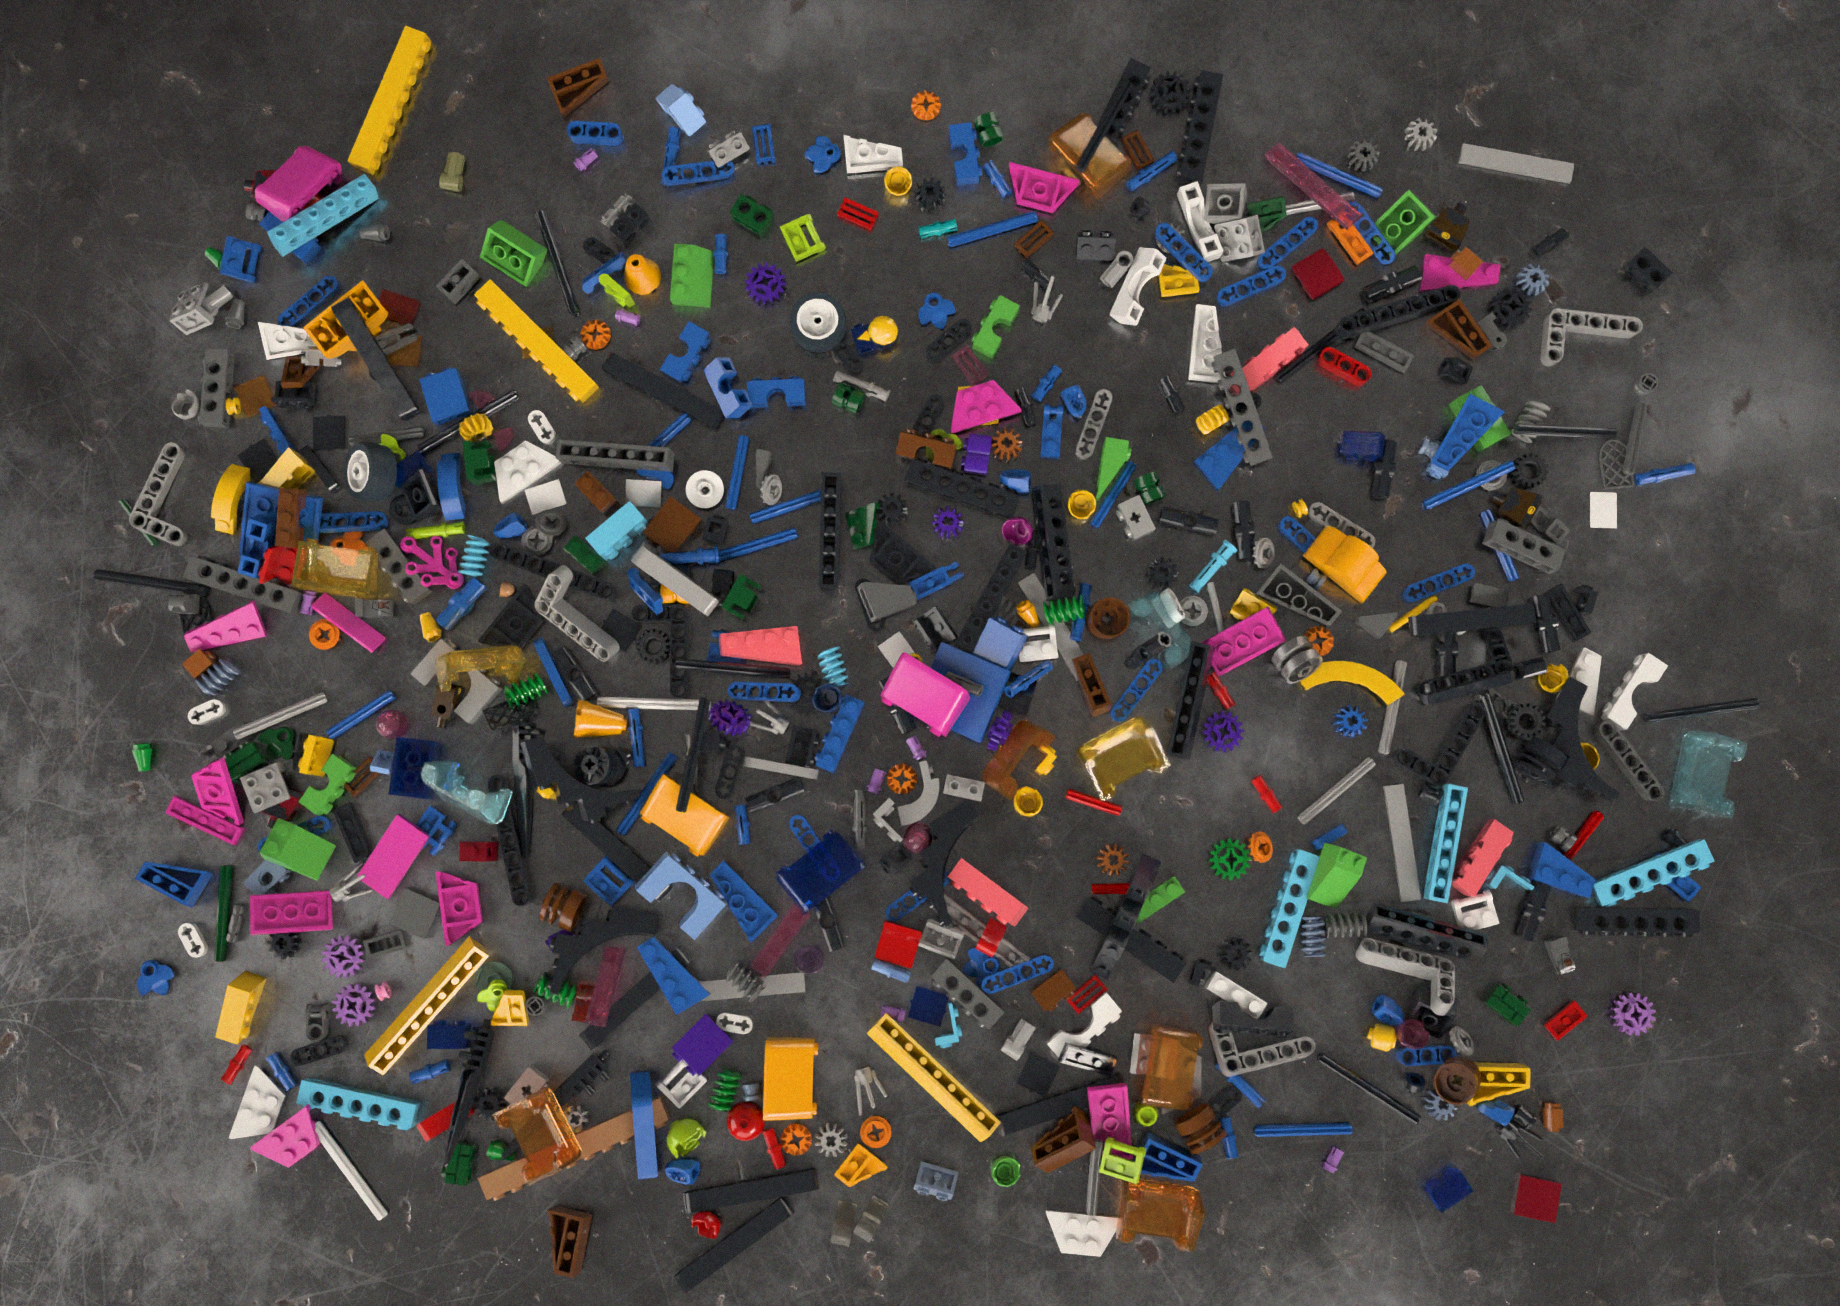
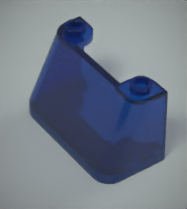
(819, 872)

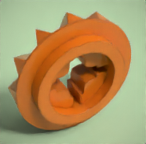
(933, 109)
(600, 340)
(1323, 633)
(315, 634)
(909, 773)
(1265, 850)
(800, 1131)
(884, 1135)

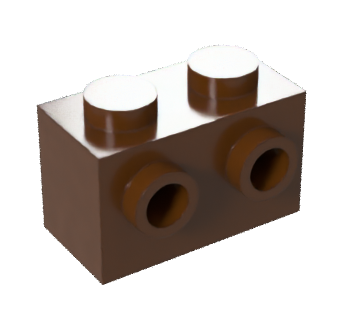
(1053, 990)

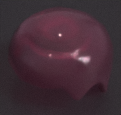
(392, 724)
(917, 837)
(1412, 1034)

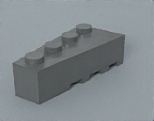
(1296, 595)

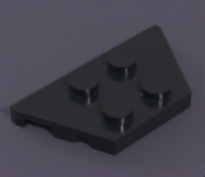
(896, 557)
(515, 622)

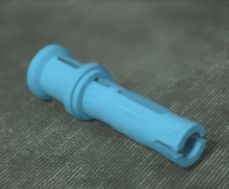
(1218, 559)

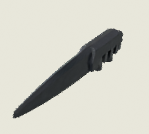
(522, 782)
(470, 1080)
(575, 1084)

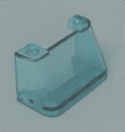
(1180, 644)
(1704, 772)
(446, 782)

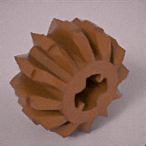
(1012, 439)
(1119, 858)

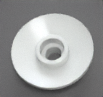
(701, 480)

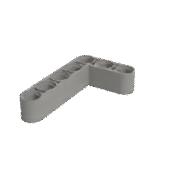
(1583, 326)
(158, 497)
(648, 560)
(570, 620)
(1414, 963)
(1256, 1055)

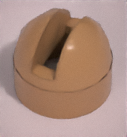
(507, 589)

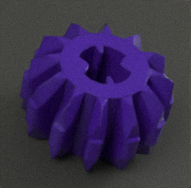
(949, 516)

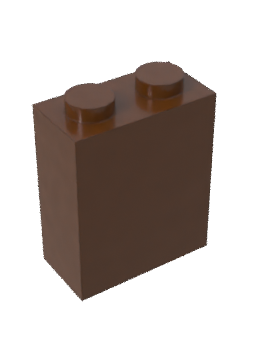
(597, 494)
(672, 527)

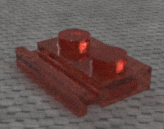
(399, 307)

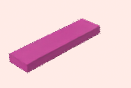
(348, 622)
(204, 820)

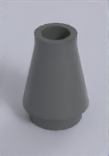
(376, 232)
(235, 315)

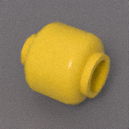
(1382, 1037)

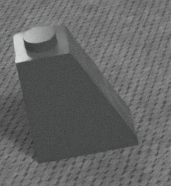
(886, 599)

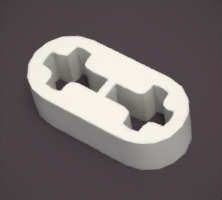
(545, 425)
(1172, 605)
(204, 708)
(188, 942)
(733, 1027)

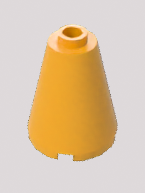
(641, 274)
(597, 721)

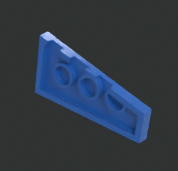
(1466, 430)
(1223, 457)
(747, 906)
(674, 980)

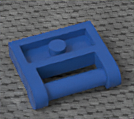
(234, 256)
(605, 886)

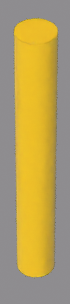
(1414, 612)

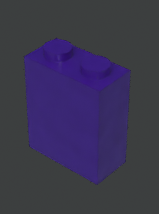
(701, 1046)

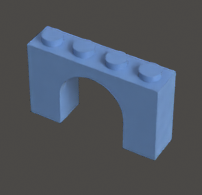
(670, 870)

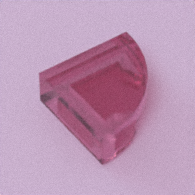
(481, 398)
(503, 438)

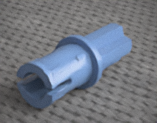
(891, 970)

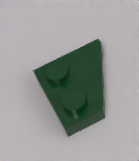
(1268, 211)
(862, 525)

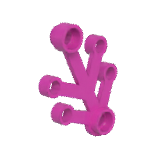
(433, 564)

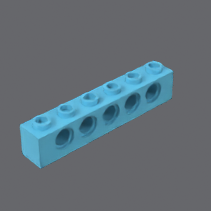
(323, 215)
(1445, 843)
(1701, 860)
(1292, 919)
(408, 1108)

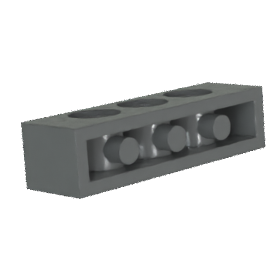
(224, 379)
(1496, 539)
(385, 540)
(985, 1019)

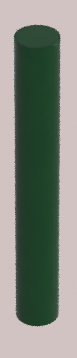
(128, 508)

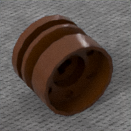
(1118, 614)
(559, 905)
(1453, 1090)
(1202, 1132)

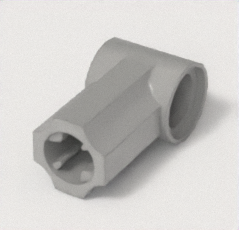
(1116, 269)
(216, 299)
(1015, 1044)

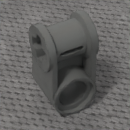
(317, 1020)

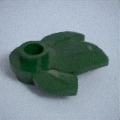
(276, 744)

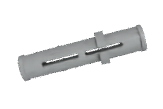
(870, 388)

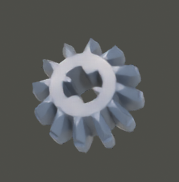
(1538, 276)
(1437, 1110)

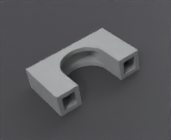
(482, 689)

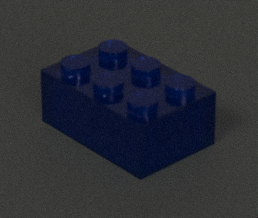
(407, 767)

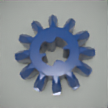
(1350, 713)

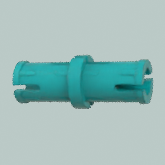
(937, 228)

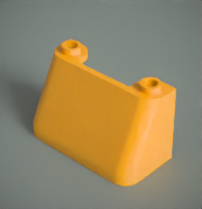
(695, 827)
(789, 1078)

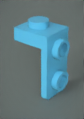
(1499, 871)
(946, 1040)

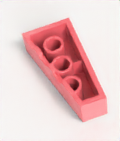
(1272, 359)
(768, 645)
(1481, 858)
(987, 892)

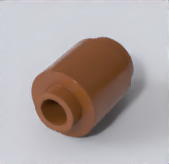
(1553, 1117)

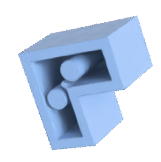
(681, 108)

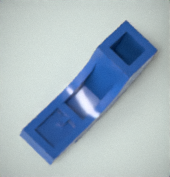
(450, 487)

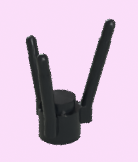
(1511, 1131)

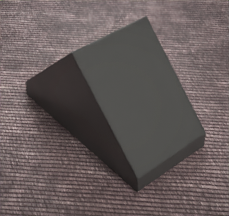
(1376, 624)

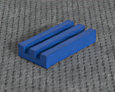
(765, 159)

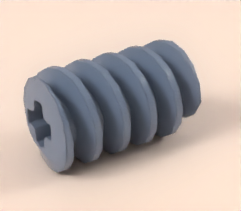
(218, 677)
(1313, 936)

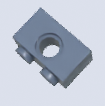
(257, 880)

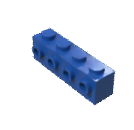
(840, 733)

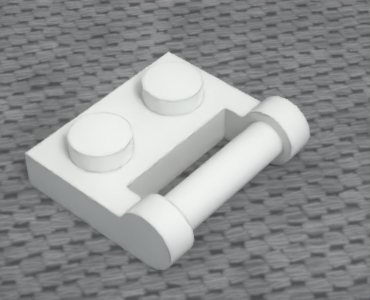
(1039, 649)
(1475, 918)
(684, 1088)

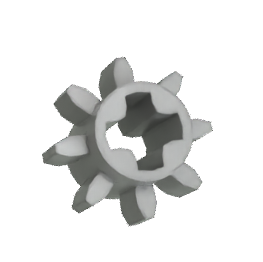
(574, 1123)

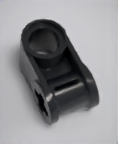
(722, 583)

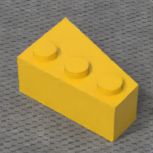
(289, 471)
(239, 1007)
(1500, 1080)

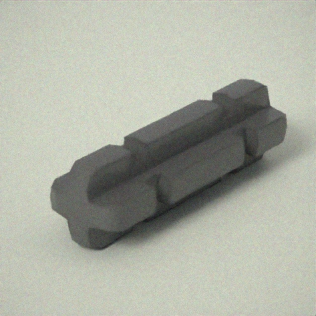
(235, 923)

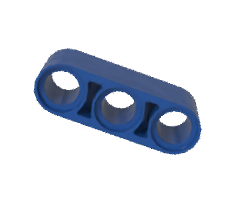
(588, 128)
(1416, 1055)

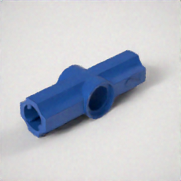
(461, 603)

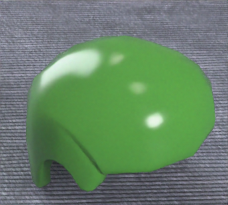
(1005, 1171)

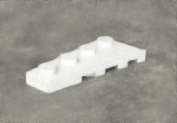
(1204, 344)

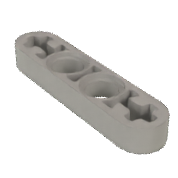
(1092, 424)
(1342, 522)
(780, 768)

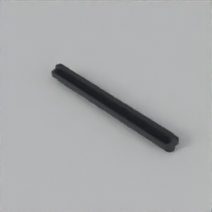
(1104, 126)
(557, 262)
(1309, 354)
(453, 430)
(1565, 431)
(150, 582)
(732, 668)
(1702, 710)
(1502, 749)
(693, 753)
(1368, 1088)

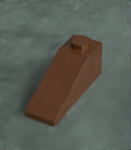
(1091, 685)

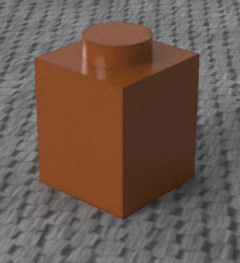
(1465, 263)
(199, 663)

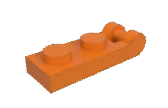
(1351, 241)

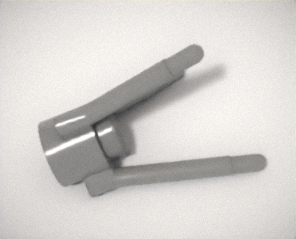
(1042, 312)
(778, 723)
(341, 889)
(865, 1076)

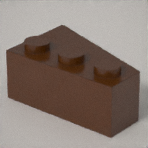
(577, 85)
(1460, 330)
(1065, 1143)
(569, 1239)

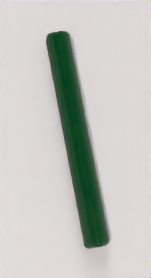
(222, 913)

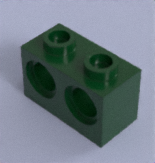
(748, 218)

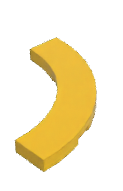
(1357, 674)

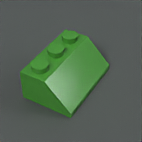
(512, 252)
(691, 276)
(1495, 433)

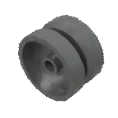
(1297, 659)

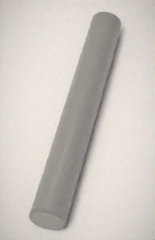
(1215, 606)

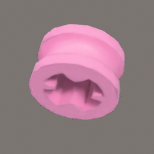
(383, 990)

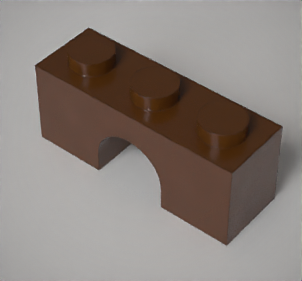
(943, 450)
(290, 504)

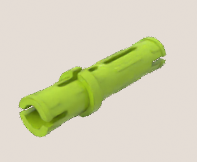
(436, 530)

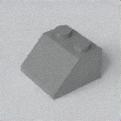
(1225, 202)

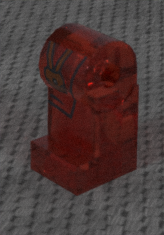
(582, 1003)

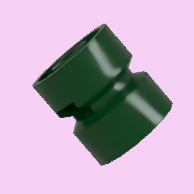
(987, 127)
(854, 400)
(1149, 488)

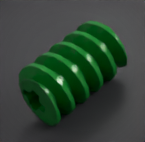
(1066, 610)
(524, 689)
(566, 994)
(725, 1090)

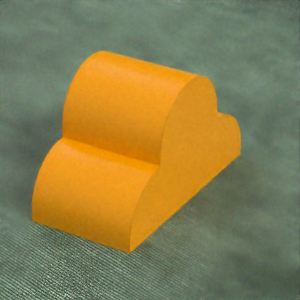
(328, 332)
(1346, 562)

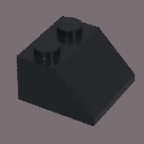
(421, 495)
(1020, 702)
(1421, 1011)

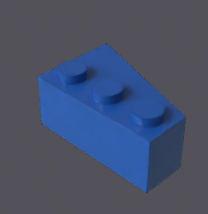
(1559, 872)
(175, 882)
(1169, 1159)

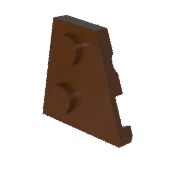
(296, 373)

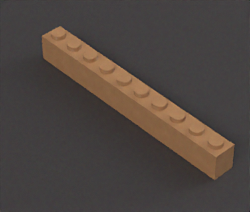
(591, 1140)

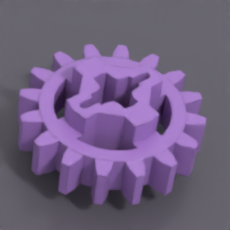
(341, 964)
(359, 1010)
(1639, 1020)

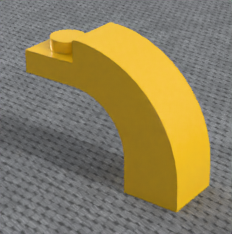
(227, 497)

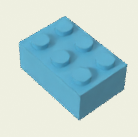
(617, 531)

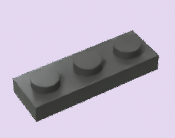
(1384, 351)

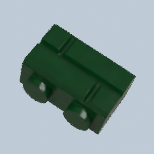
(585, 555)
(245, 760)
(1506, 1004)
(461, 1164)

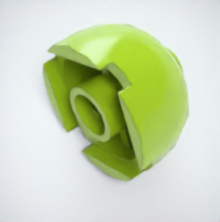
(683, 1136)

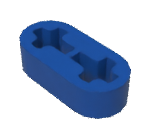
(1329, 836)

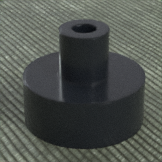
(1140, 207)
(1414, 1083)

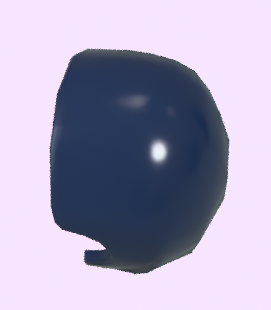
(827, 698)

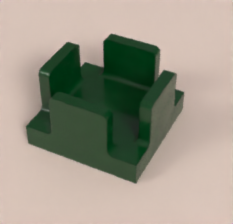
(478, 463)
(741, 597)

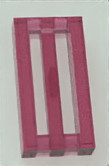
(978, 378)

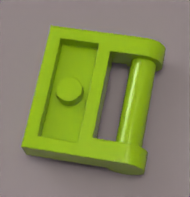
(796, 239)
(613, 288)
(1119, 1166)

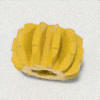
(1212, 419)
(476, 428)

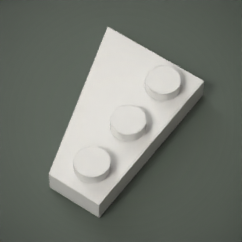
(869, 156)
(283, 340)
(1587, 670)

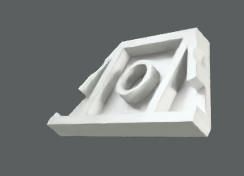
(522, 468)
(259, 1106)
(1082, 1233)

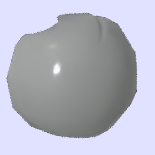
(186, 404)

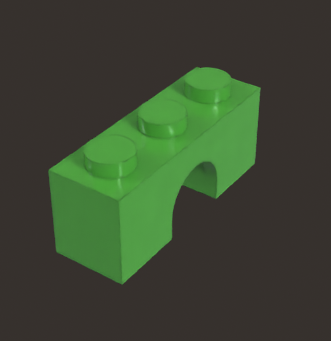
(1002, 311)
(339, 773)

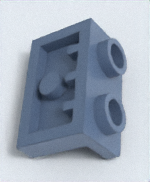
(936, 1181)

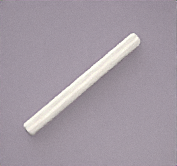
(648, 703)
(350, 1171)

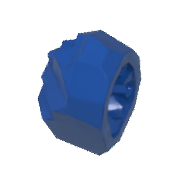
(1074, 400)
(1017, 480)
(510, 526)
(1387, 1011)
(1497, 1111)
(683, 1171)

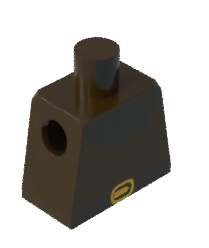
(1450, 227)
(1518, 506)
(445, 704)

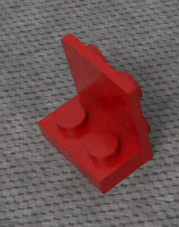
(278, 564)
(898, 944)

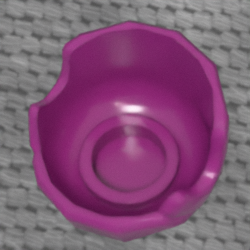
(1017, 530)

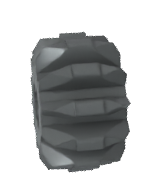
(1368, 151)

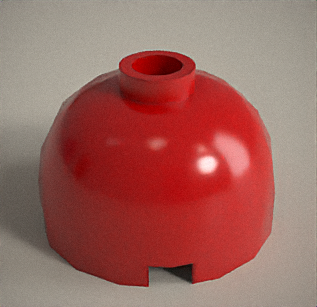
(745, 1120)

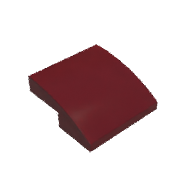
(1317, 273)
(1538, 1198)

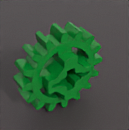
(1230, 869)

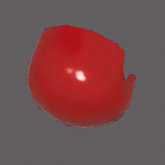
(707, 1224)

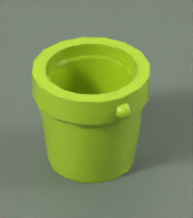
(1144, 1114)

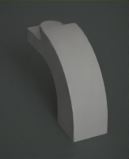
(920, 808)

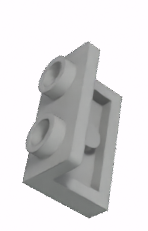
(727, 149)
(941, 939)

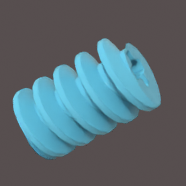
(474, 556)
(832, 667)

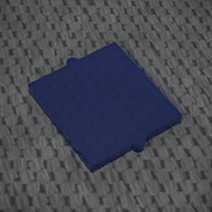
(928, 1006)

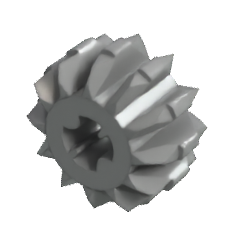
(1424, 128)
(839, 1142)

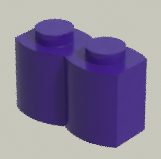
(977, 454)

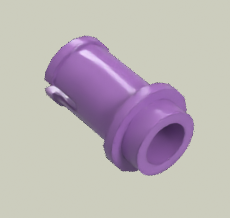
(588, 157)
(627, 316)
(308, 600)
(916, 748)
(876, 781)
(894, 1013)
(1333, 1159)

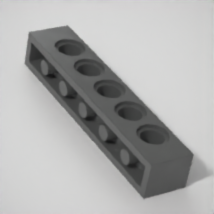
(1220, 363)
(615, 455)
(197, 569)

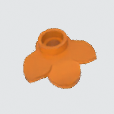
(350, 540)

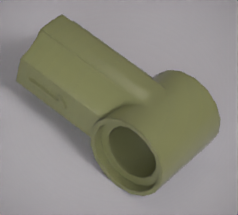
(452, 177)

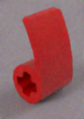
(991, 937)

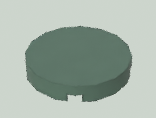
(492, 971)

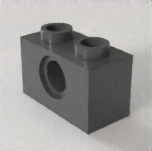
(458, 281)

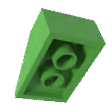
(1404, 221)
(1113, 456)
(297, 849)
(1335, 875)

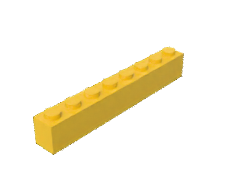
(389, 100)
(533, 338)
(425, 1005)
(933, 1078)

